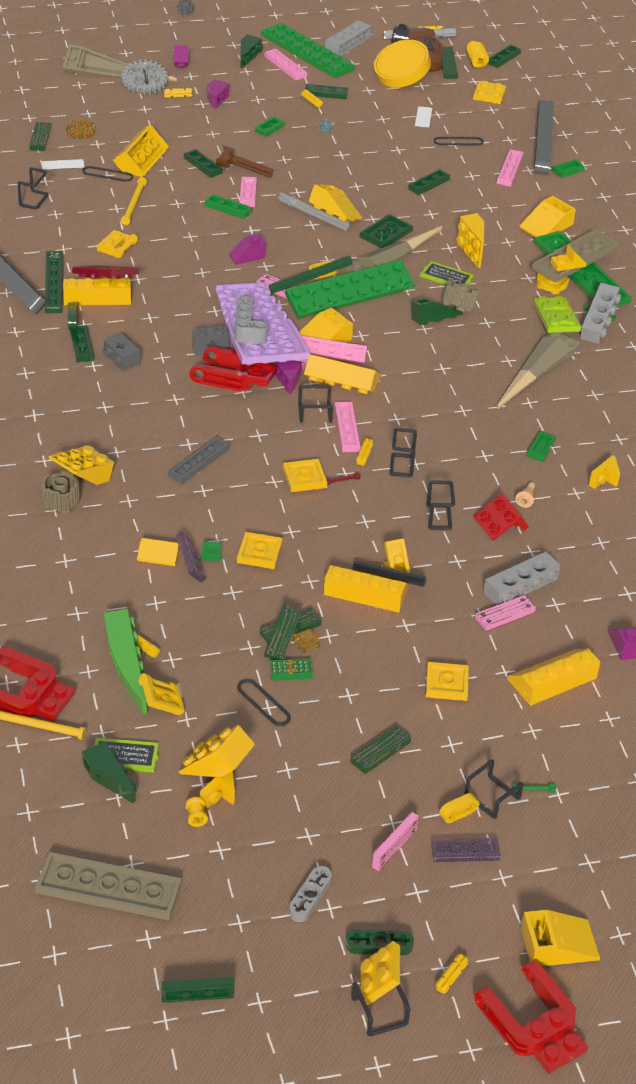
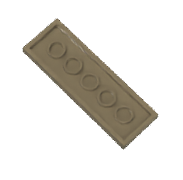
(589, 246)
(108, 886)

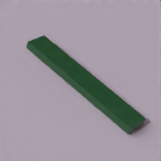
(53, 281)

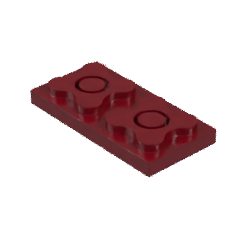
(110, 272)

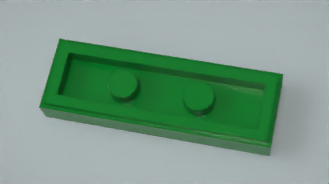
(228, 206)

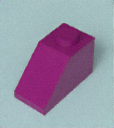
(181, 56)
(217, 92)
(249, 249)
(288, 374)
(624, 641)

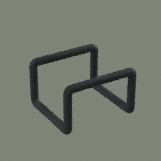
(31, 187)
(329, 406)
(412, 450)
(444, 505)
(490, 764)
(355, 989)

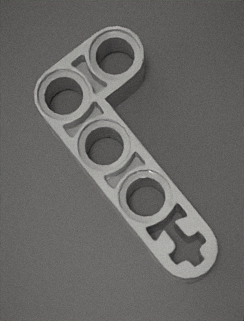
(245, 329)

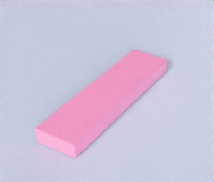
(285, 64)
(510, 167)
(335, 350)
(347, 427)

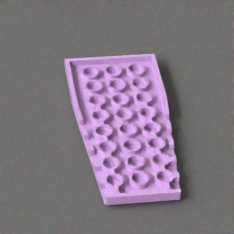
(283, 337)

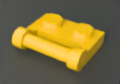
(112, 243)
(162, 695)

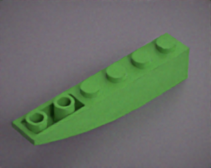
(126, 654)

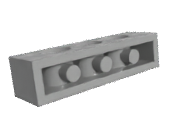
(349, 38)
(600, 313)
(522, 578)

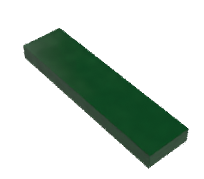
(448, 64)

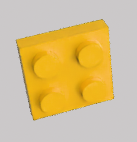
(489, 92)
(304, 475)
(259, 550)
(447, 681)
(380, 972)

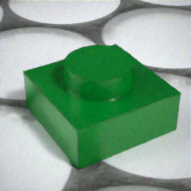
(211, 551)

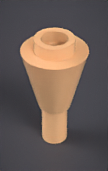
(525, 497)

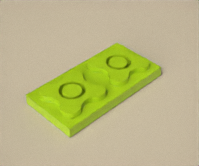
(556, 314)

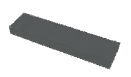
(199, 460)

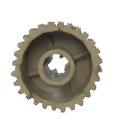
(460, 295)
(60, 491)

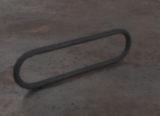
(479, 138)
(109, 170)
(269, 697)

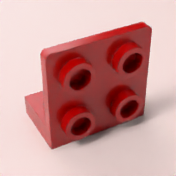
(499, 517)

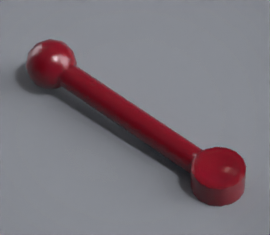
(356, 476)

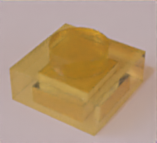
(306, 641)

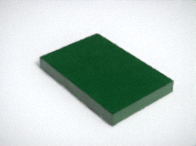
(386, 231)

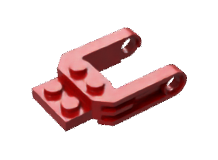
(237, 380)
(41, 693)
(548, 1035)

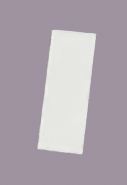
(423, 116)
(60, 164)

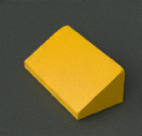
(158, 552)

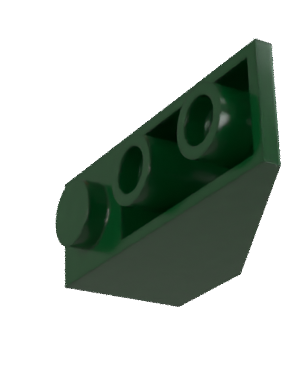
(250, 47)
(429, 310)
(105, 769)

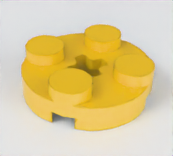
(548, 285)

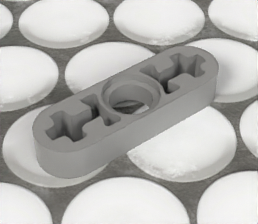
(310, 902)

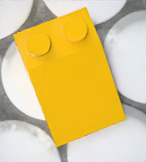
(329, 326)

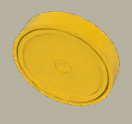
(402, 63)

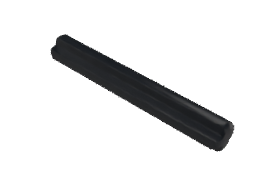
(389, 573)

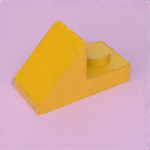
(569, 261)
(607, 471)
(396, 555)
(219, 788)

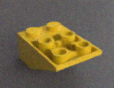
(334, 202)
(549, 217)
(471, 237)
(86, 464)
(219, 754)
(558, 938)

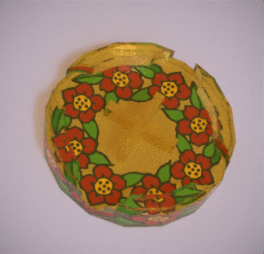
(81, 129)

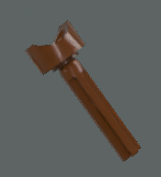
(228, 158)

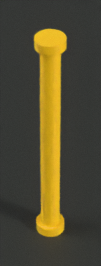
(126, 218)
(78, 732)

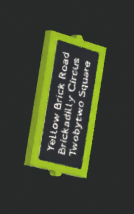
(442, 274)
(134, 754)

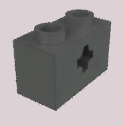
(206, 337)
(122, 352)

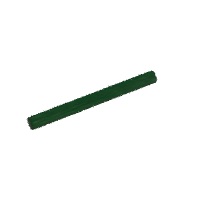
(310, 274)

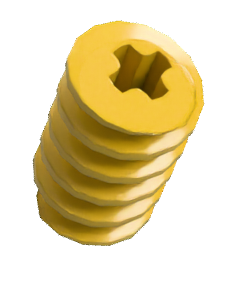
(477, 54)

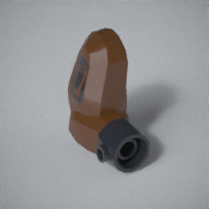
(425, 36)

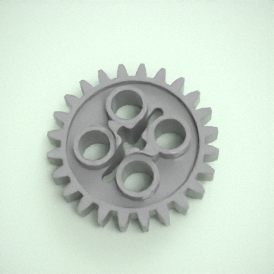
(135, 79)

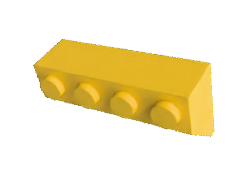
(141, 152)
(97, 291)
(341, 373)
(365, 588)
(555, 675)

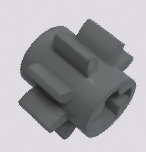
(185, 6)

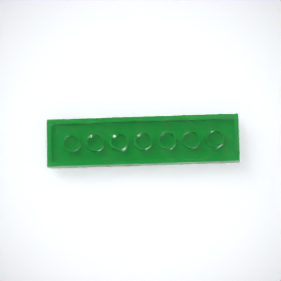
(308, 50)
(586, 278)
(349, 289)

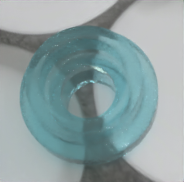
(325, 125)

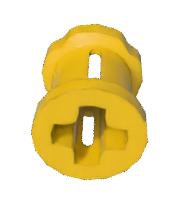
(197, 816)

